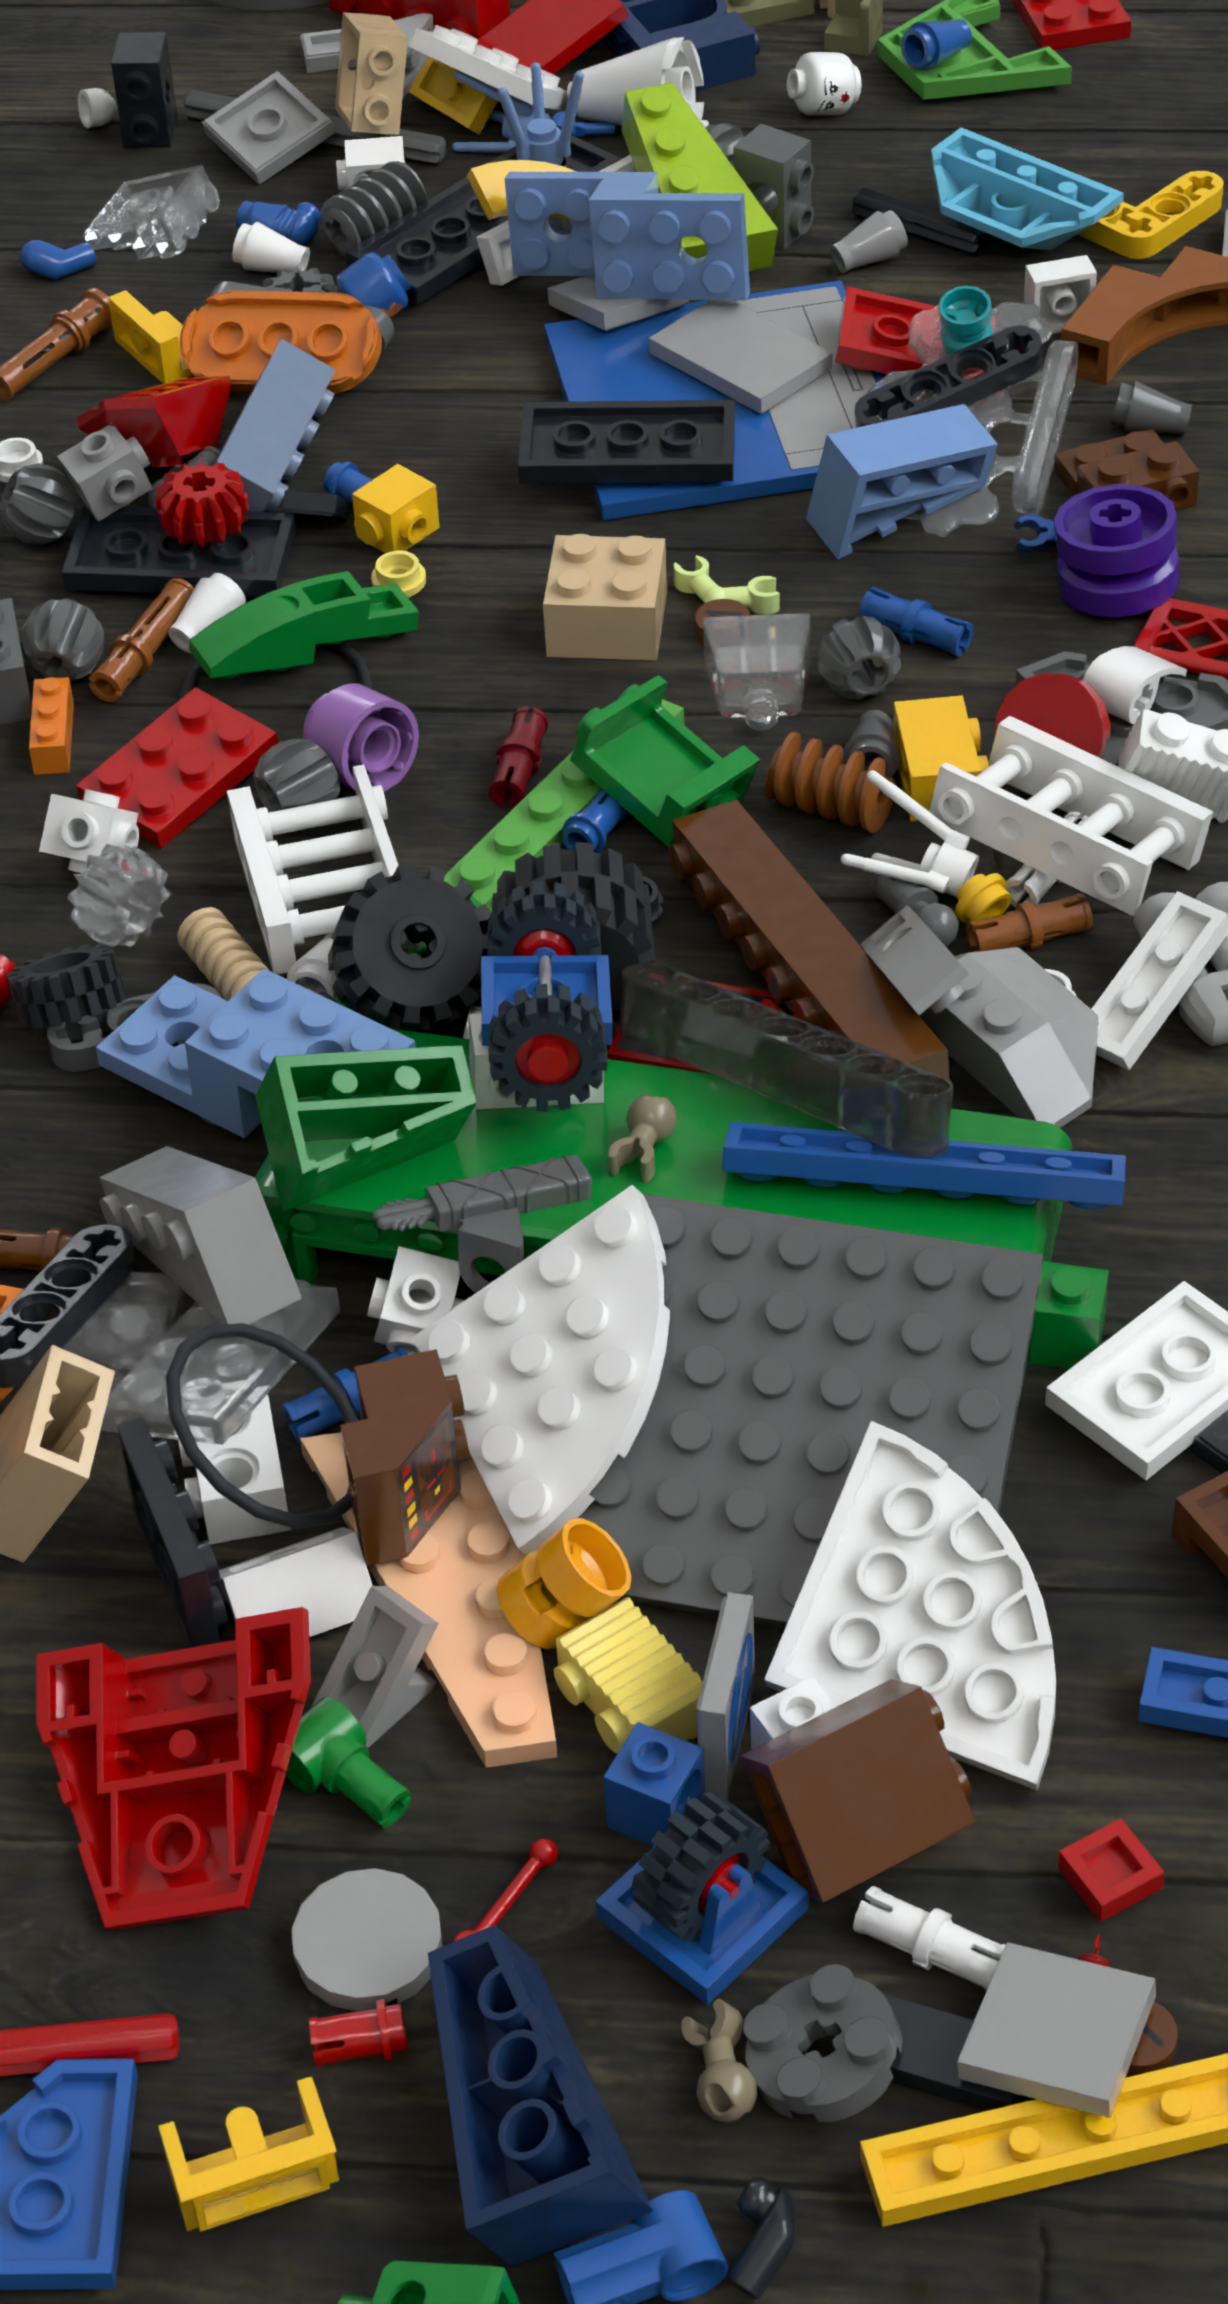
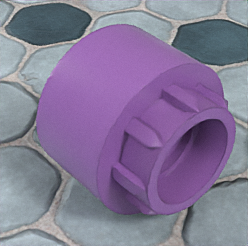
(366, 729)

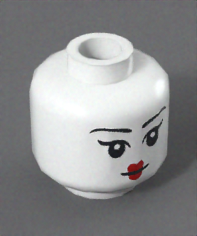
(824, 84)

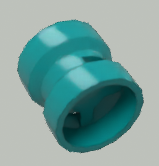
(964, 317)

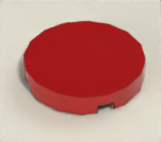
(1061, 708)

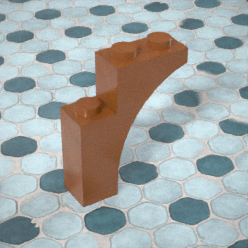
(1141, 309)

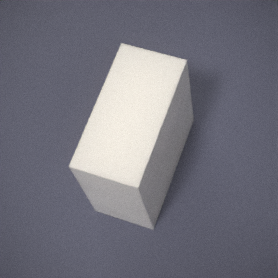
(1059, 287)

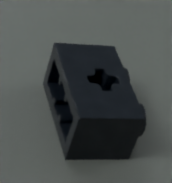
(144, 89)

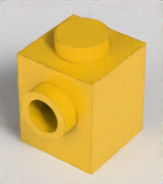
(395, 510)

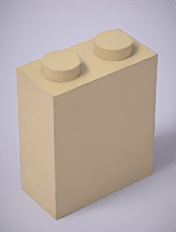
(48, 1445)

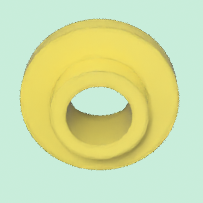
(399, 568)

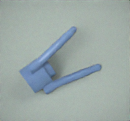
(523, 109)
(542, 138)

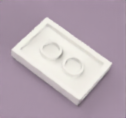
(487, 65)
(1151, 1382)

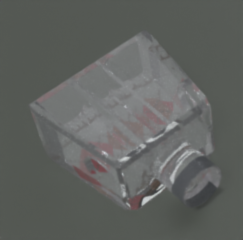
(758, 665)

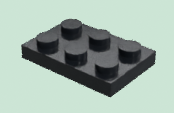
(167, 1525)

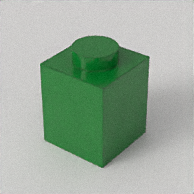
(1068, 1314)

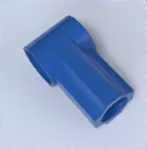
(656, 2254)

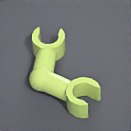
(758, 596)

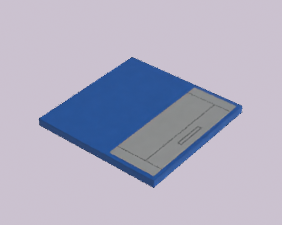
(771, 449)

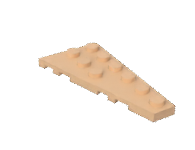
(452, 1575)

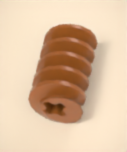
(827, 783)

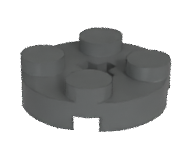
(817, 2007)

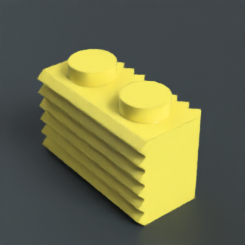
(627, 1675)

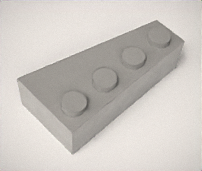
(203, 1232)

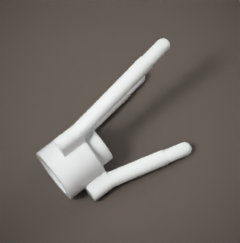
(942, 867)

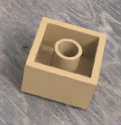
(605, 597)

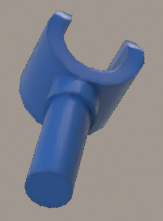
(581, 129)

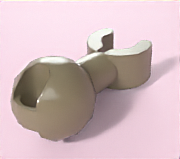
(649, 1122)
(725, 2086)

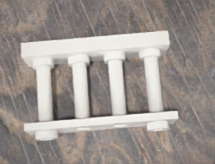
(1079, 782)
(265, 860)

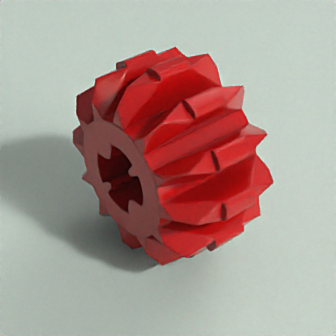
(202, 503)

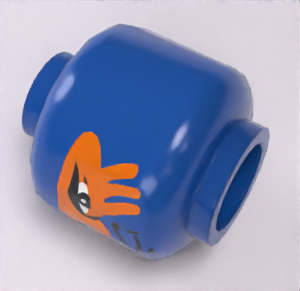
(375, 283)

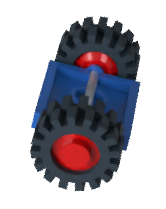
(545, 997)

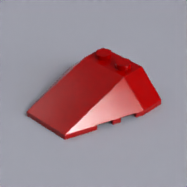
(175, 1763)

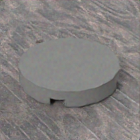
(366, 1939)

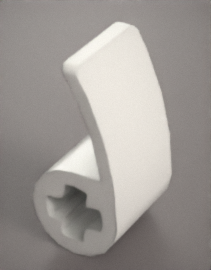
(1128, 680)

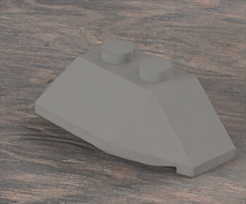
(1021, 1036)

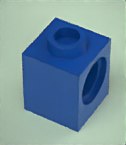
(651, 1782)

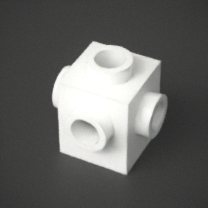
(85, 826)
(415, 1296)

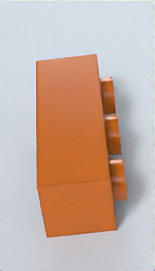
(51, 726)

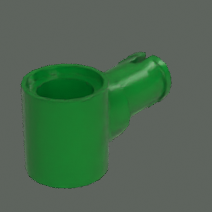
(334, 1755)

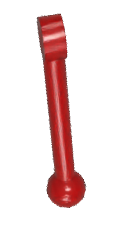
(542, 1855)

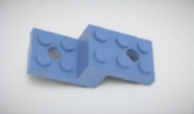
(628, 235)
(232, 1043)

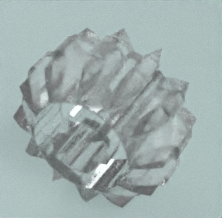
(119, 895)

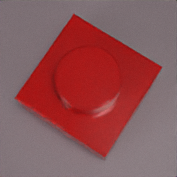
(1110, 1870)

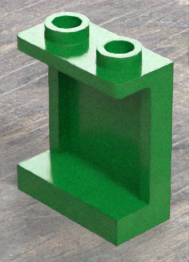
(656, 762)

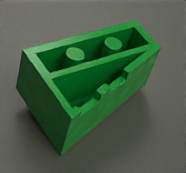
(358, 1114)

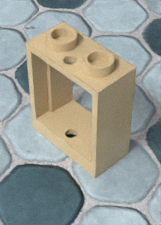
(373, 92)

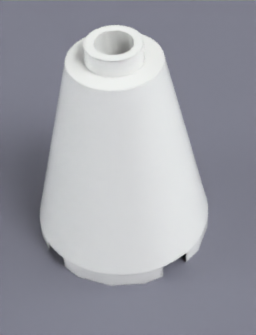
(651, 66)

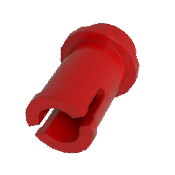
(359, 2034)

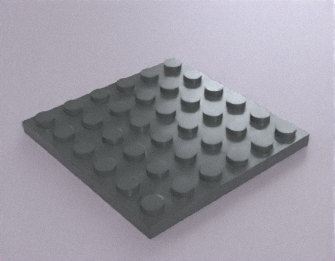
(770, 1379)

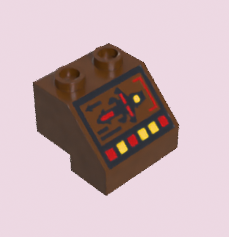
(403, 1452)

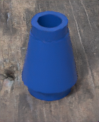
(934, 42)

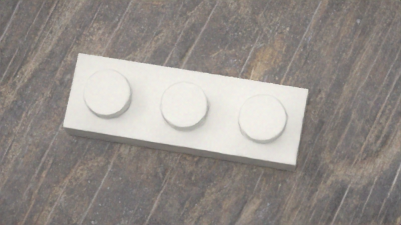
(1156, 977)

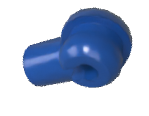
(56, 262)

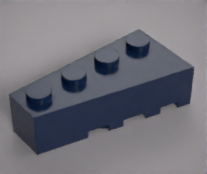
(524, 2113)

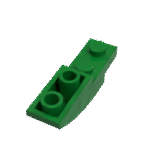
(288, 622)

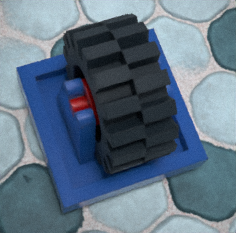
(704, 1897)

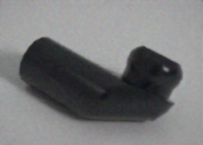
(771, 2238)

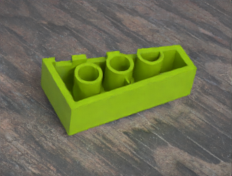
(673, 142)

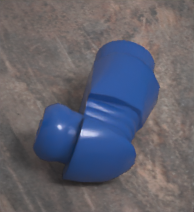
(297, 224)

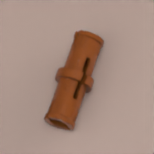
(1030, 924)

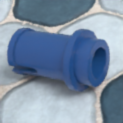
(344, 480)
(593, 822)

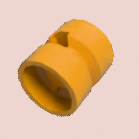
(563, 1582)

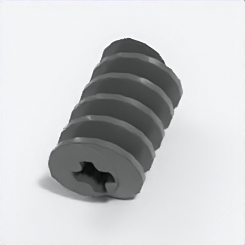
(371, 205)

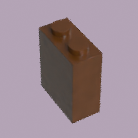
(860, 1788)

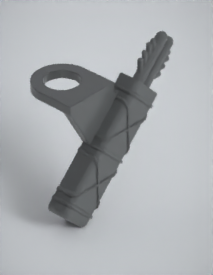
(490, 1209)

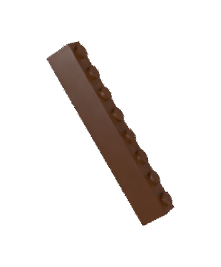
(795, 937)

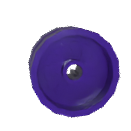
(1117, 550)

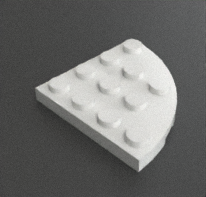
(560, 1364)
(929, 1593)

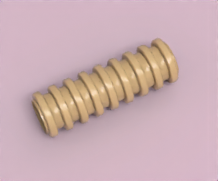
(219, 951)

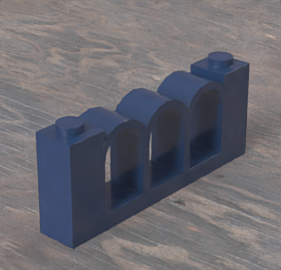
(720, 38)

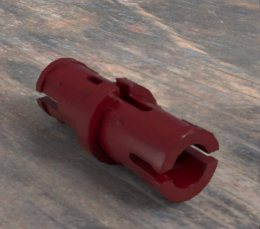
(518, 757)

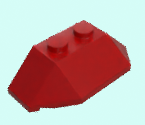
(166, 419)

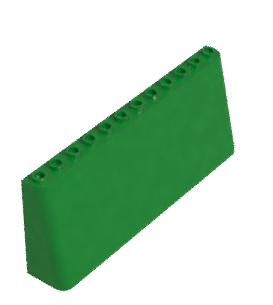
(685, 1169)

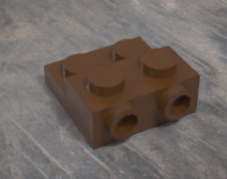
(1131, 460)

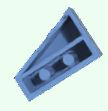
(894, 469)

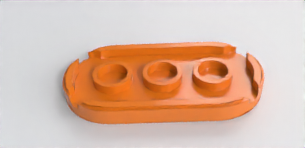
(242, 328)

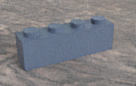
(276, 424)

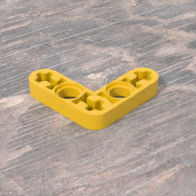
(1147, 229)

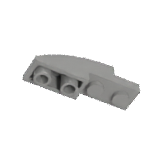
(916, 962)

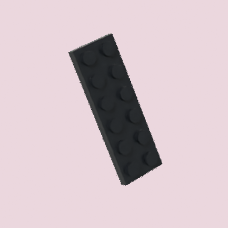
(439, 237)

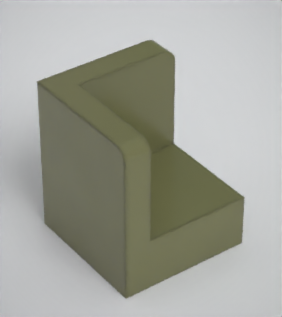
(855, 27)

